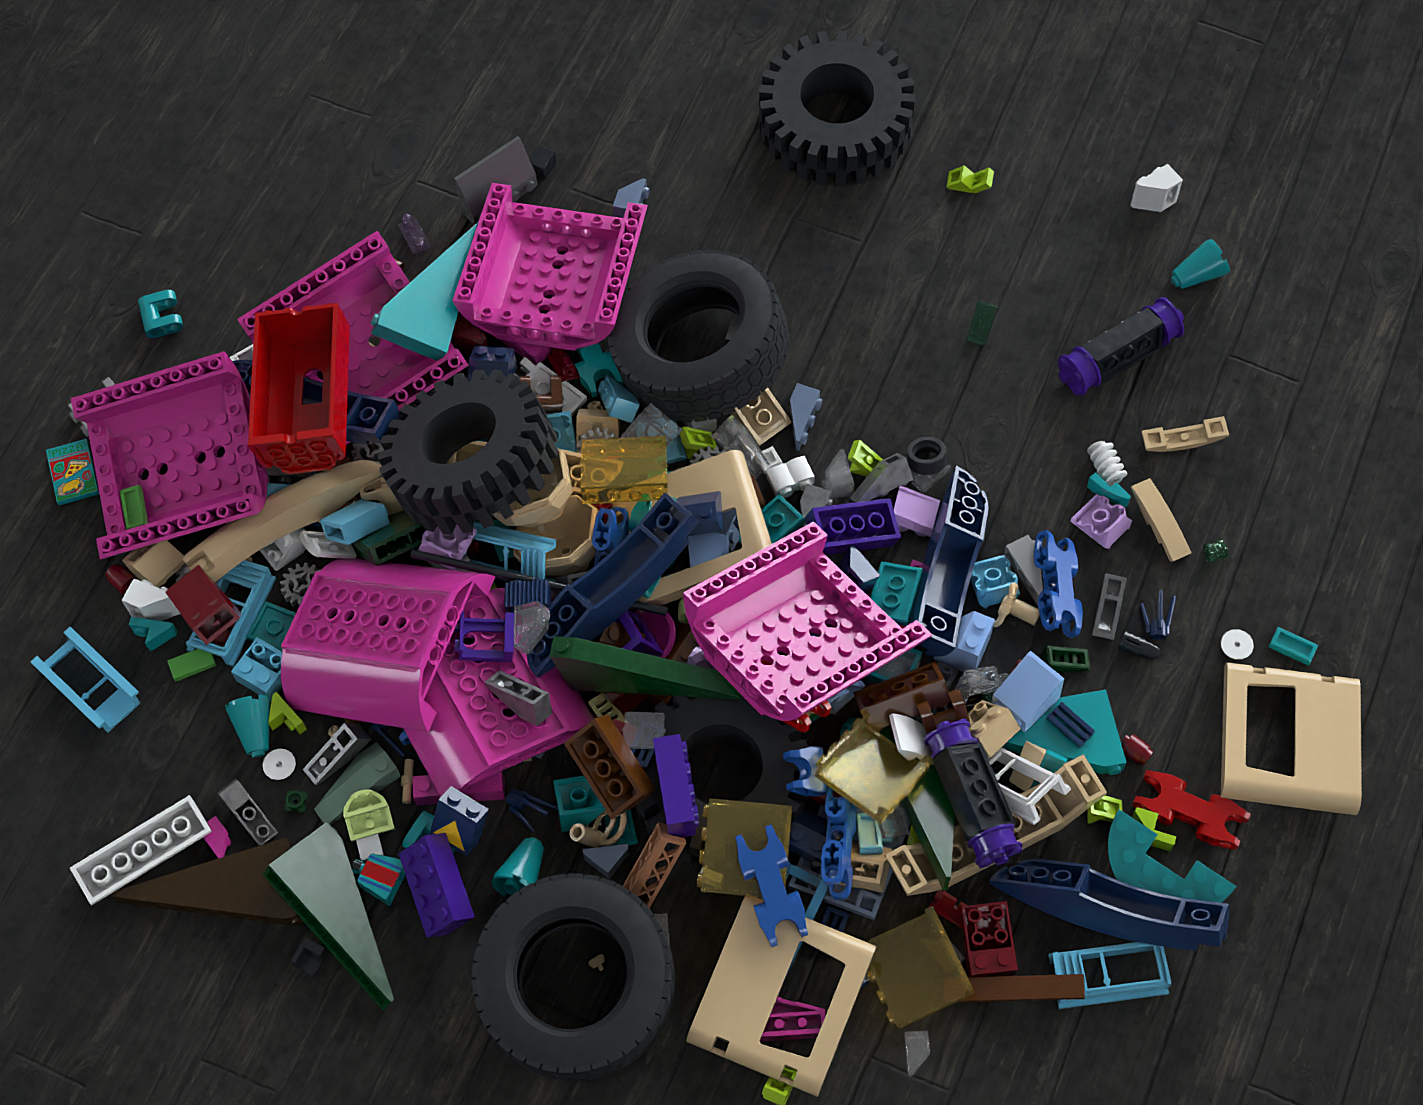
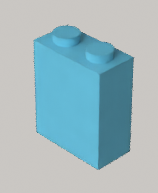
(355, 521)

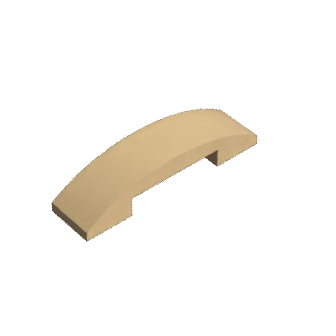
(1185, 437)

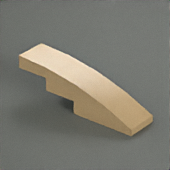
(1161, 519)

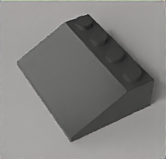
(504, 166)

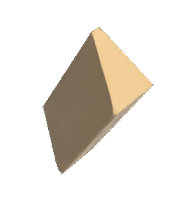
(1033, 754)

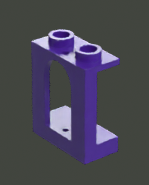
(468, 625)
(638, 643)

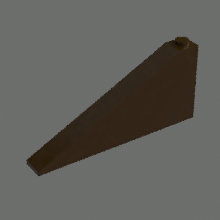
(220, 887)

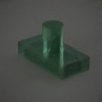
(982, 322)

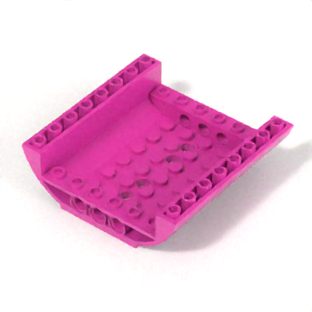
(513, 271)
(361, 284)
(171, 422)
(773, 606)
(370, 668)
(470, 731)

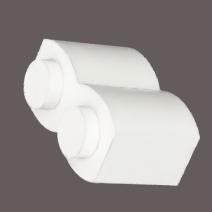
(790, 477)

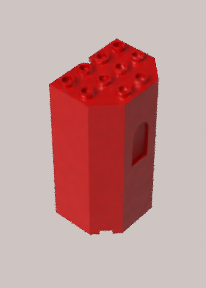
(284, 351)

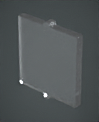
(642, 728)

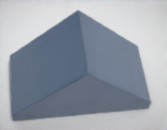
(606, 858)

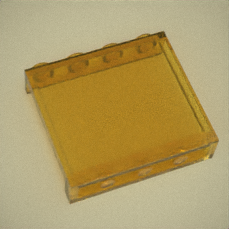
(623, 469)
(870, 770)
(720, 857)
(917, 970)

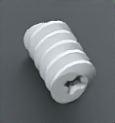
(1106, 463)

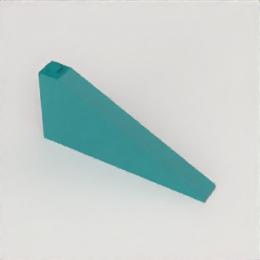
(424, 311)
(1101, 750)

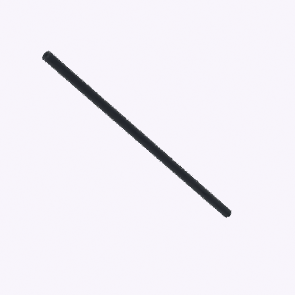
(469, 566)

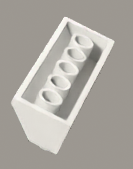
(140, 850)

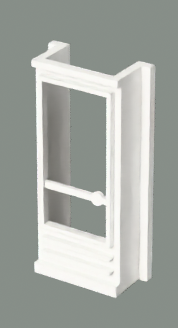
(1018, 804)

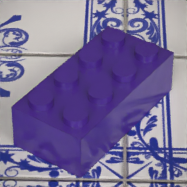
(858, 524)
(676, 785)
(436, 885)

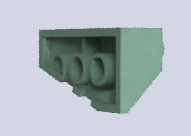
(369, 770)

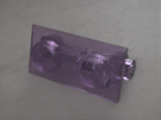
(413, 234)

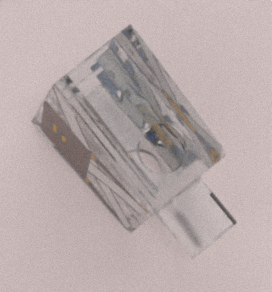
(979, 682)

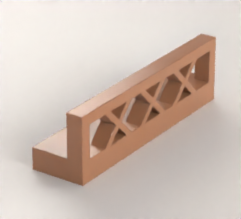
(648, 858)

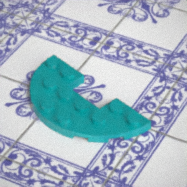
(1127, 849)

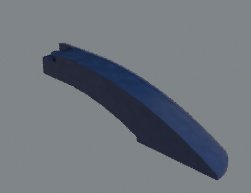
(366, 414)
(950, 562)
(617, 580)
(1112, 906)

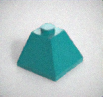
(576, 802)

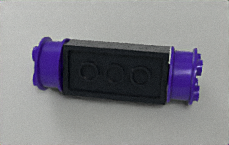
(1121, 346)
(973, 793)

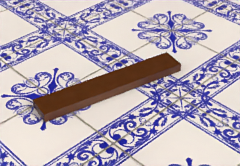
(1027, 988)

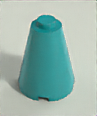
(1201, 266)
(251, 723)
(520, 868)

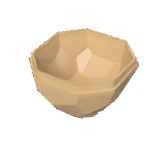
(546, 503)
(573, 539)

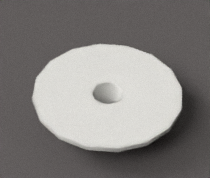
(1237, 644)
(279, 764)

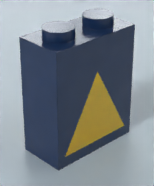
(460, 820)

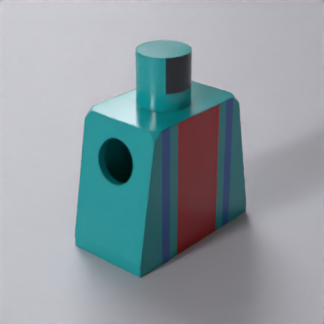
(379, 876)

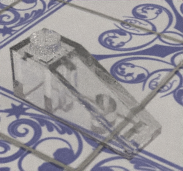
(735, 436)

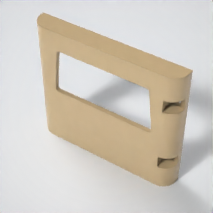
(731, 477)
(1325, 742)
(749, 984)

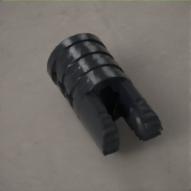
(1138, 646)

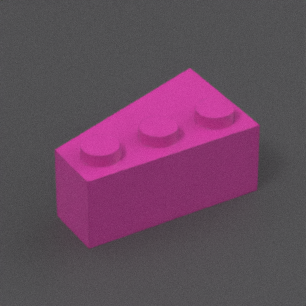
(793, 1021)

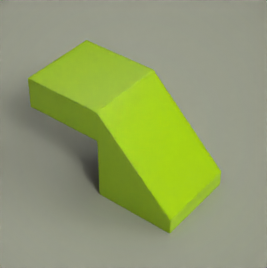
(965, 180)
(1148, 819)

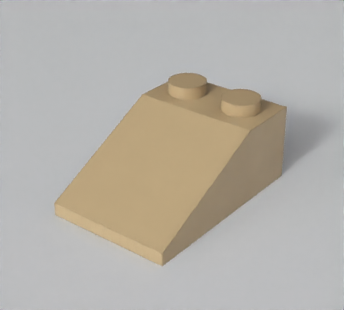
(762, 417)

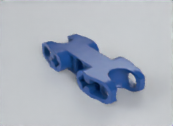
(609, 536)
(1058, 595)
(806, 761)
(837, 854)
(777, 903)

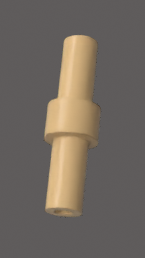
(407, 781)

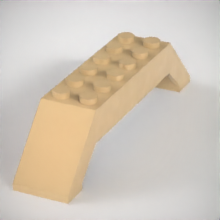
(1055, 813)

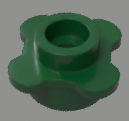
(291, 796)

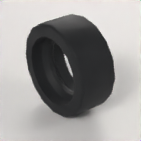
(931, 466)

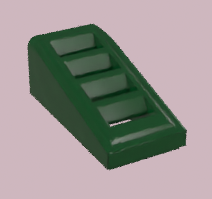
(1051, 654)

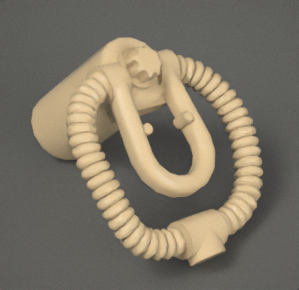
(1017, 608)
(595, 838)

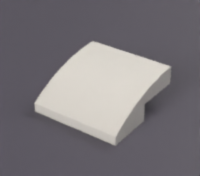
(321, 547)
(909, 737)

